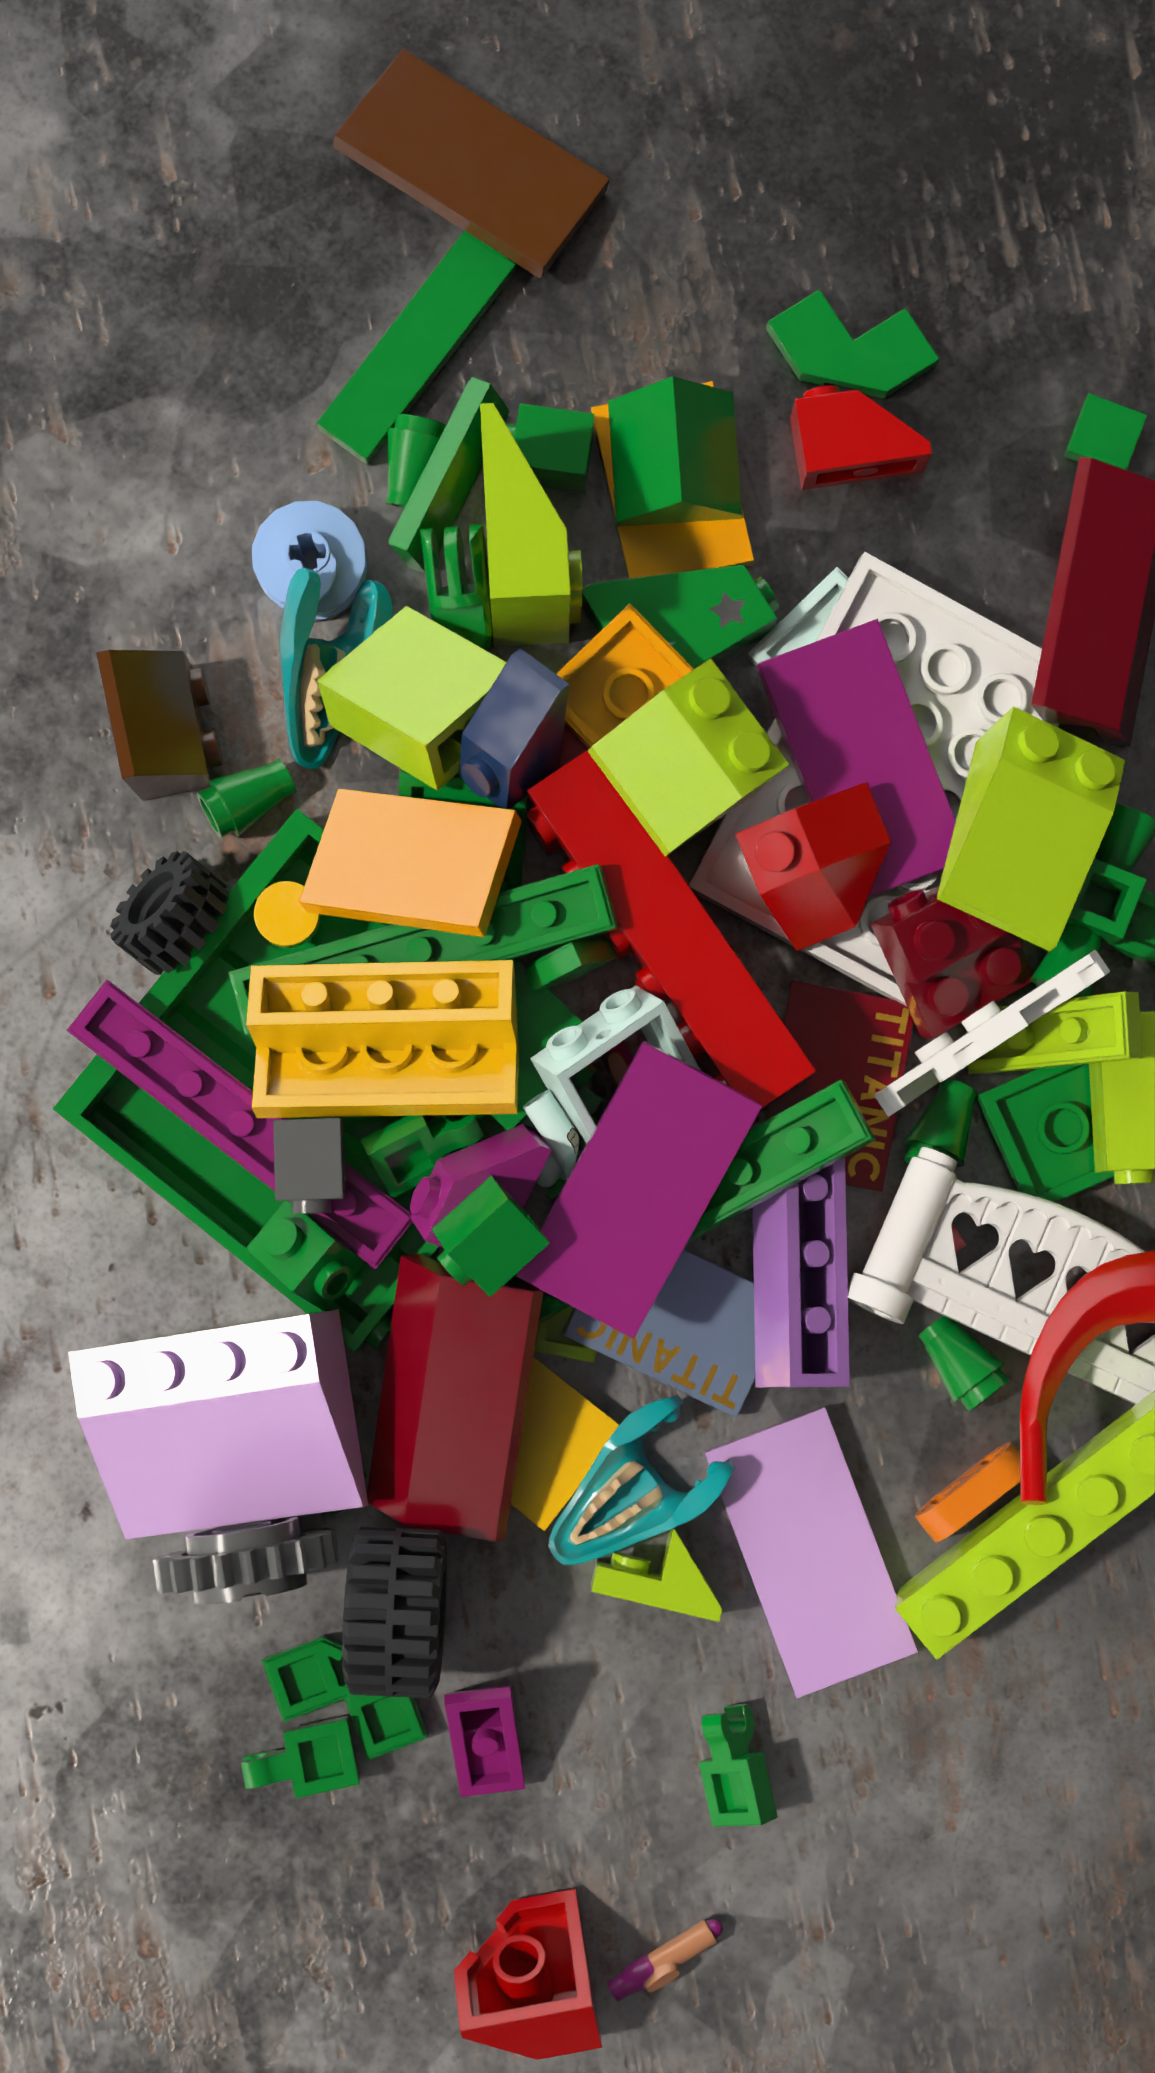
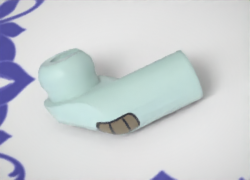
(557, 1133)

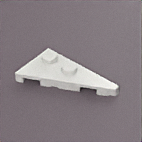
(986, 1031)

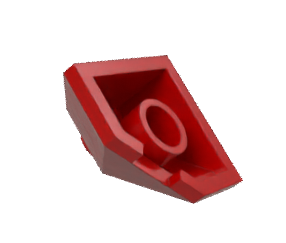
(818, 863)
(531, 1982)

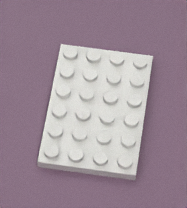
(959, 681)

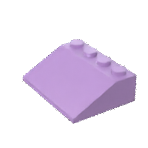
(222, 1425)

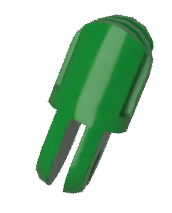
(460, 605)

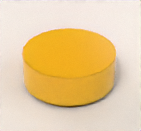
(282, 917)

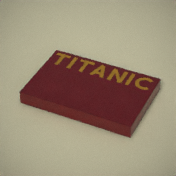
(852, 1041)

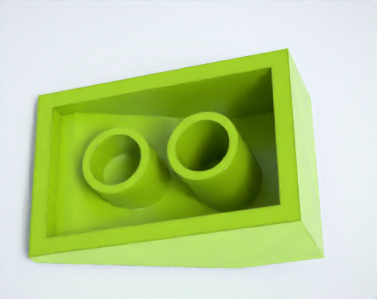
(1029, 826)

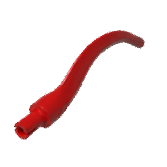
(1102, 1299)

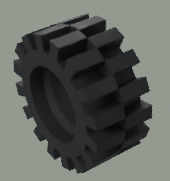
(169, 912)

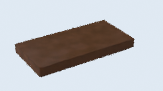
(471, 163)

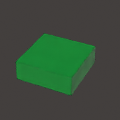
(1105, 432)
(570, 962)

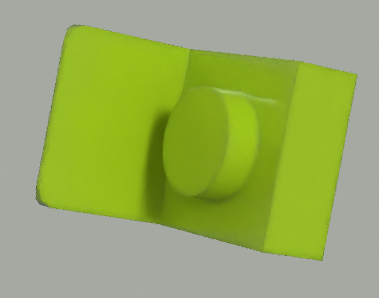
(676, 1588)

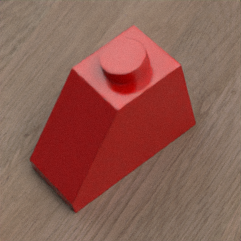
(851, 439)

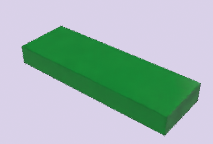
(447, 475)

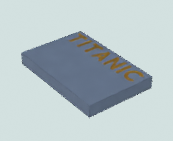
(692, 1337)

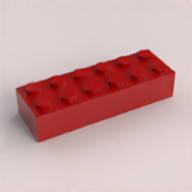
(668, 934)

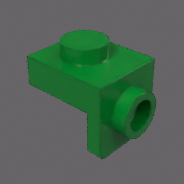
(305, 1257)

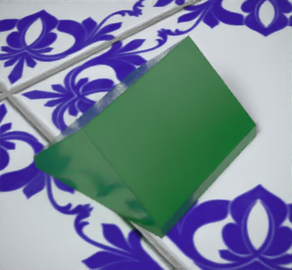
(674, 454)

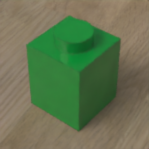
(555, 445)
(488, 1238)

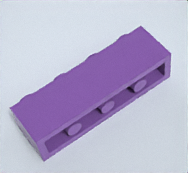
(802, 1284)

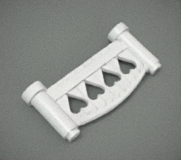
(919, 1264)

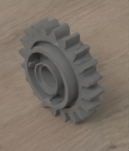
(245, 1560)

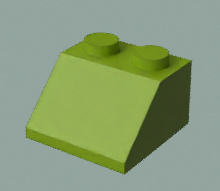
(688, 757)

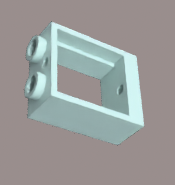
(580, 1045)

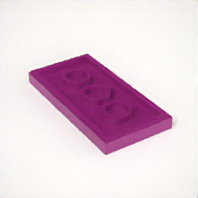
(854, 725)
(639, 1189)

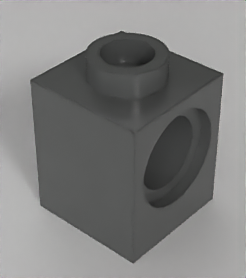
(309, 1163)

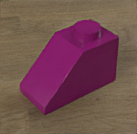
(509, 1157)

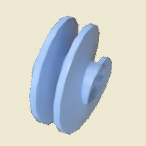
(309, 527)

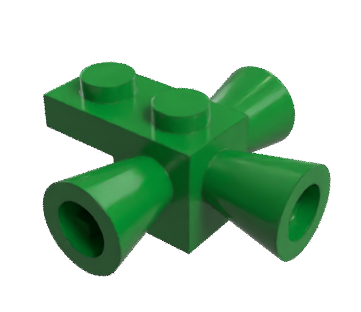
(1111, 903)

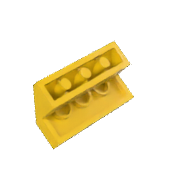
(384, 1039)

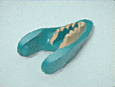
(308, 659)
(626, 1497)

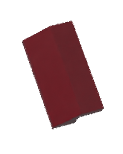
(1101, 605)
(453, 1401)

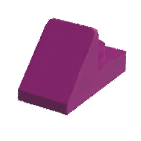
(485, 1740)

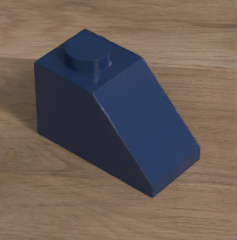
(515, 732)

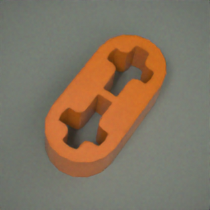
(971, 1492)

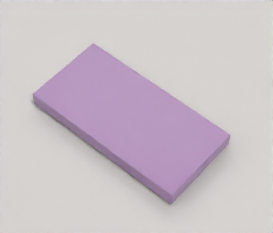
(811, 1553)

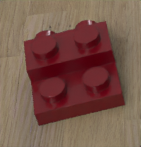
(947, 960)

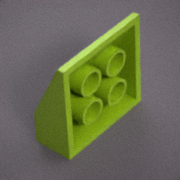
(530, 570)

